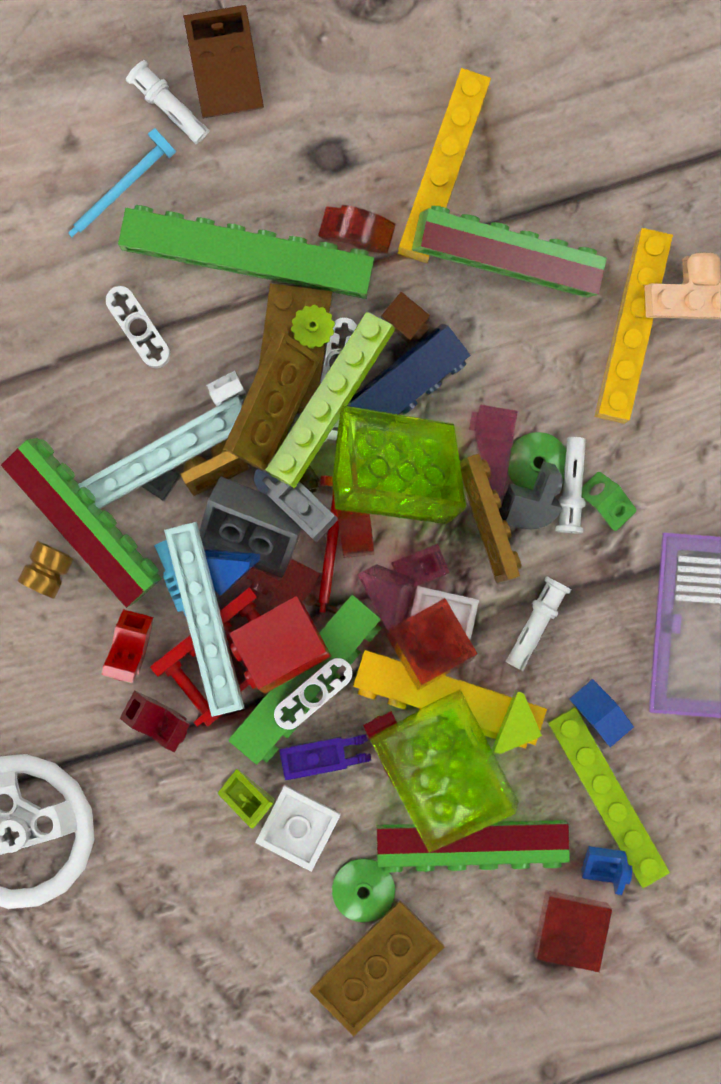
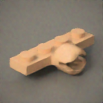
(693, 299)

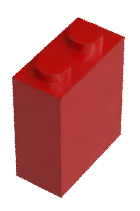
(278, 645)

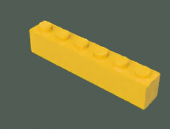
(447, 153)
(632, 327)
(389, 679)

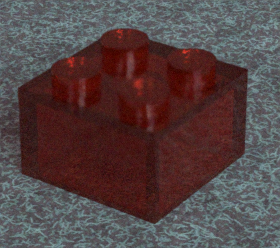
(431, 644)
(572, 931)

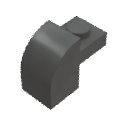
(535, 506)

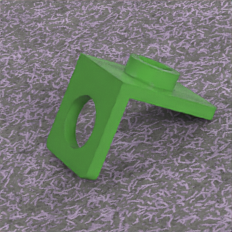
(611, 502)

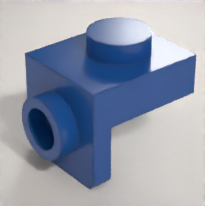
(607, 866)

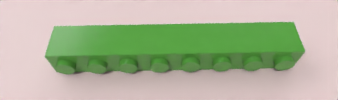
(246, 252)

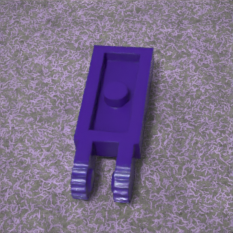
(320, 756)

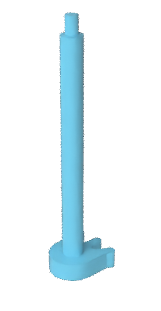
(161, 148)

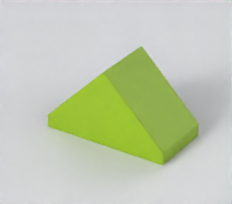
(517, 726)
(246, 798)

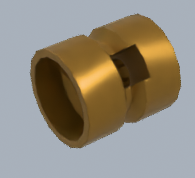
(45, 570)

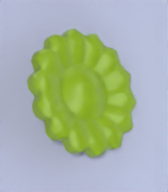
(313, 326)

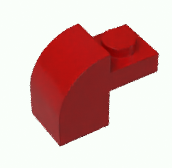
(128, 646)

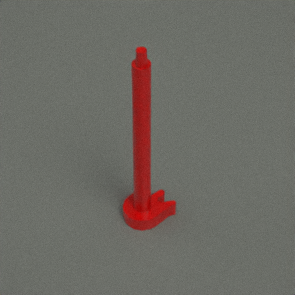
(330, 552)

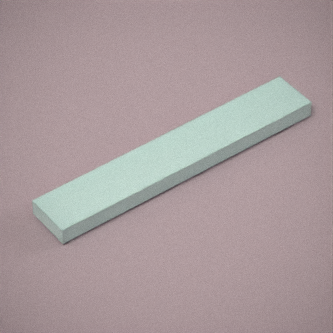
(164, 453)
(204, 619)

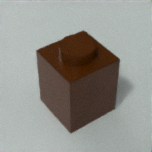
(407, 318)

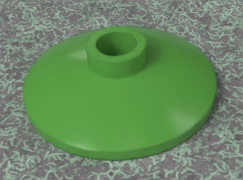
(526, 449)
(360, 874)

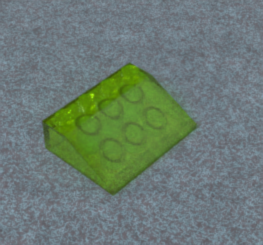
(397, 466)
(445, 771)

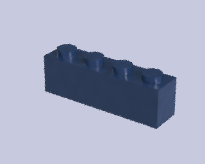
(414, 374)

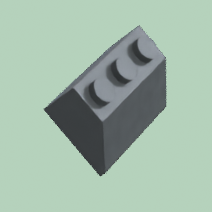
(249, 523)

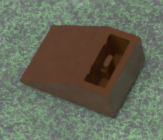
(223, 61)

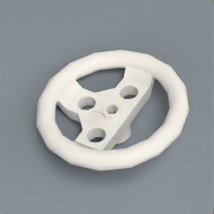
(67, 817)

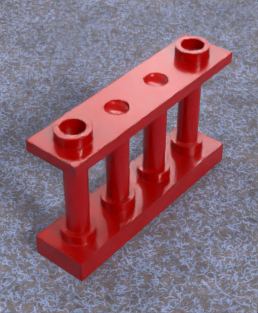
(171, 664)

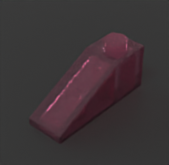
(493, 441)

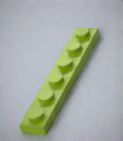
(325, 405)
(608, 797)

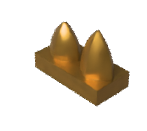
(203, 474)

